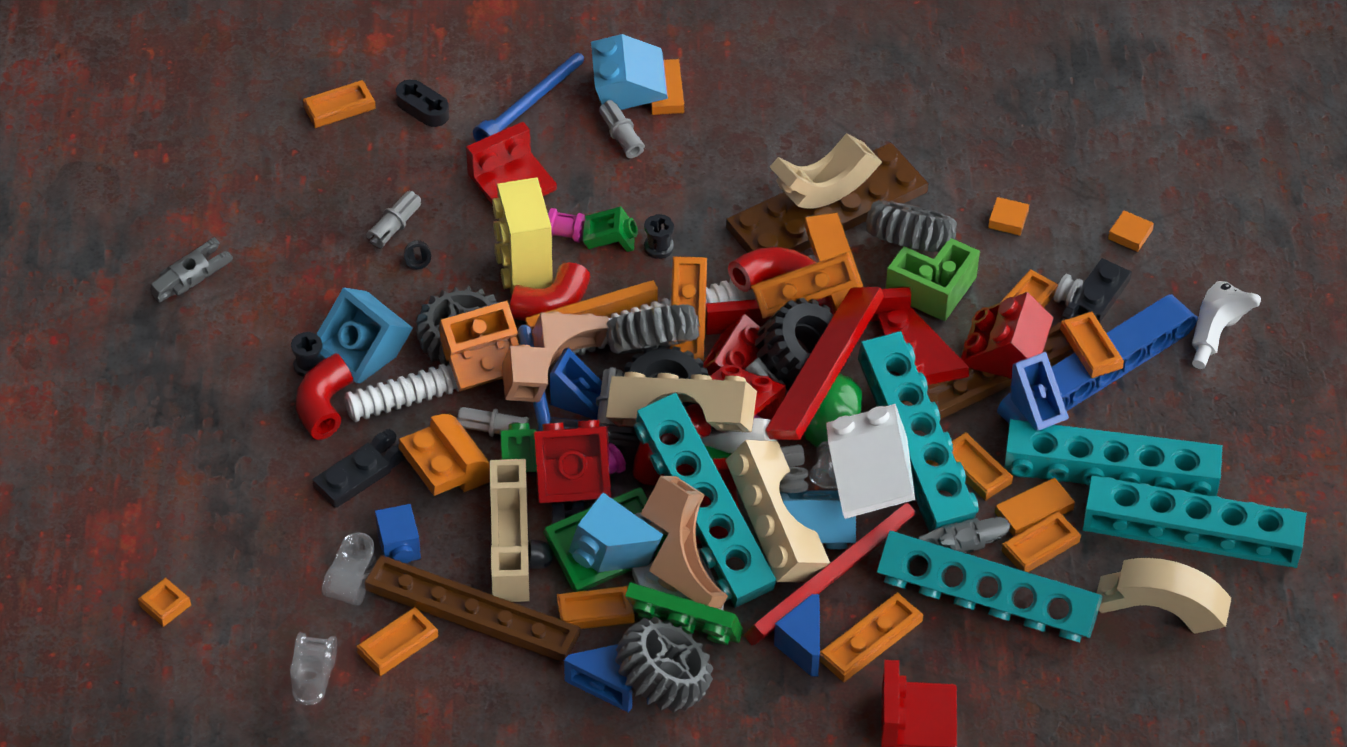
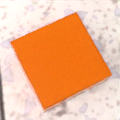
(1008, 216)
(1130, 231)
(164, 602)

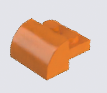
(478, 343)
(446, 456)

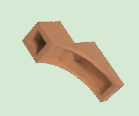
(527, 367)
(674, 513)

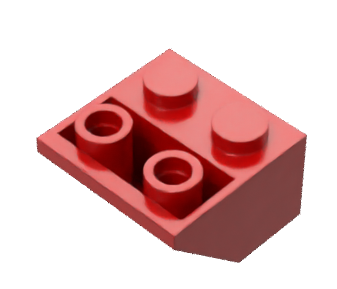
(1006, 335)

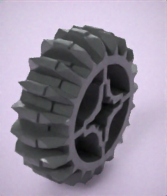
(910, 225)
(440, 308)
(652, 328)
(664, 664)

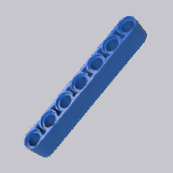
(1136, 342)

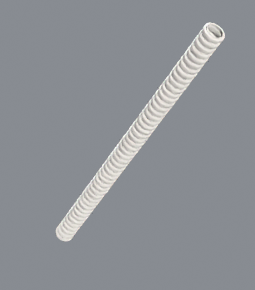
(443, 380)

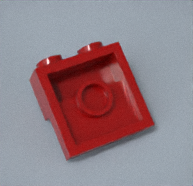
(572, 462)

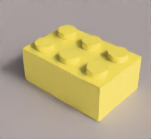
(523, 235)

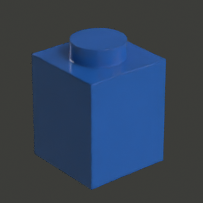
(398, 533)

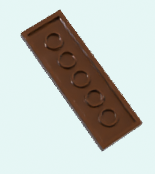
(781, 222)

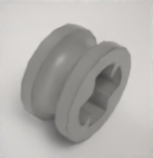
(1067, 289)
(794, 481)

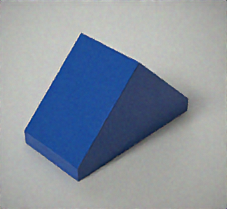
(574, 386)
(1037, 392)
(799, 635)
(598, 674)

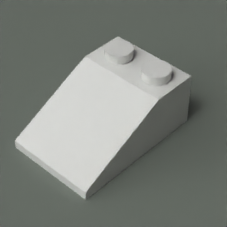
(870, 460)

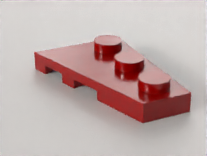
(932, 354)

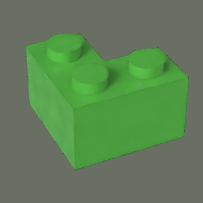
(936, 282)

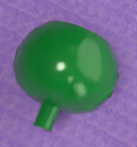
(841, 400)

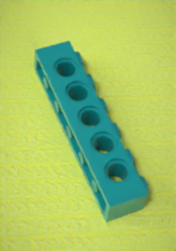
(894, 354)
(671, 417)
(1080, 453)
(1195, 521)
(902, 549)

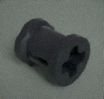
(658, 236)
(307, 350)

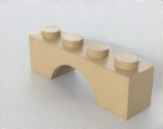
(725, 403)
(509, 530)
(790, 547)

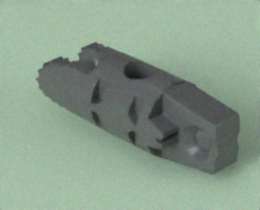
(189, 271)
(969, 534)

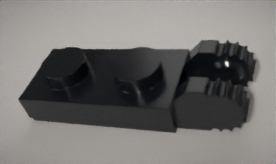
(1098, 291)
(359, 469)

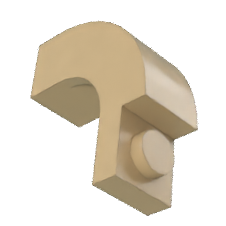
(828, 178)
(1170, 586)

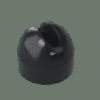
(409, 254)
(539, 554)

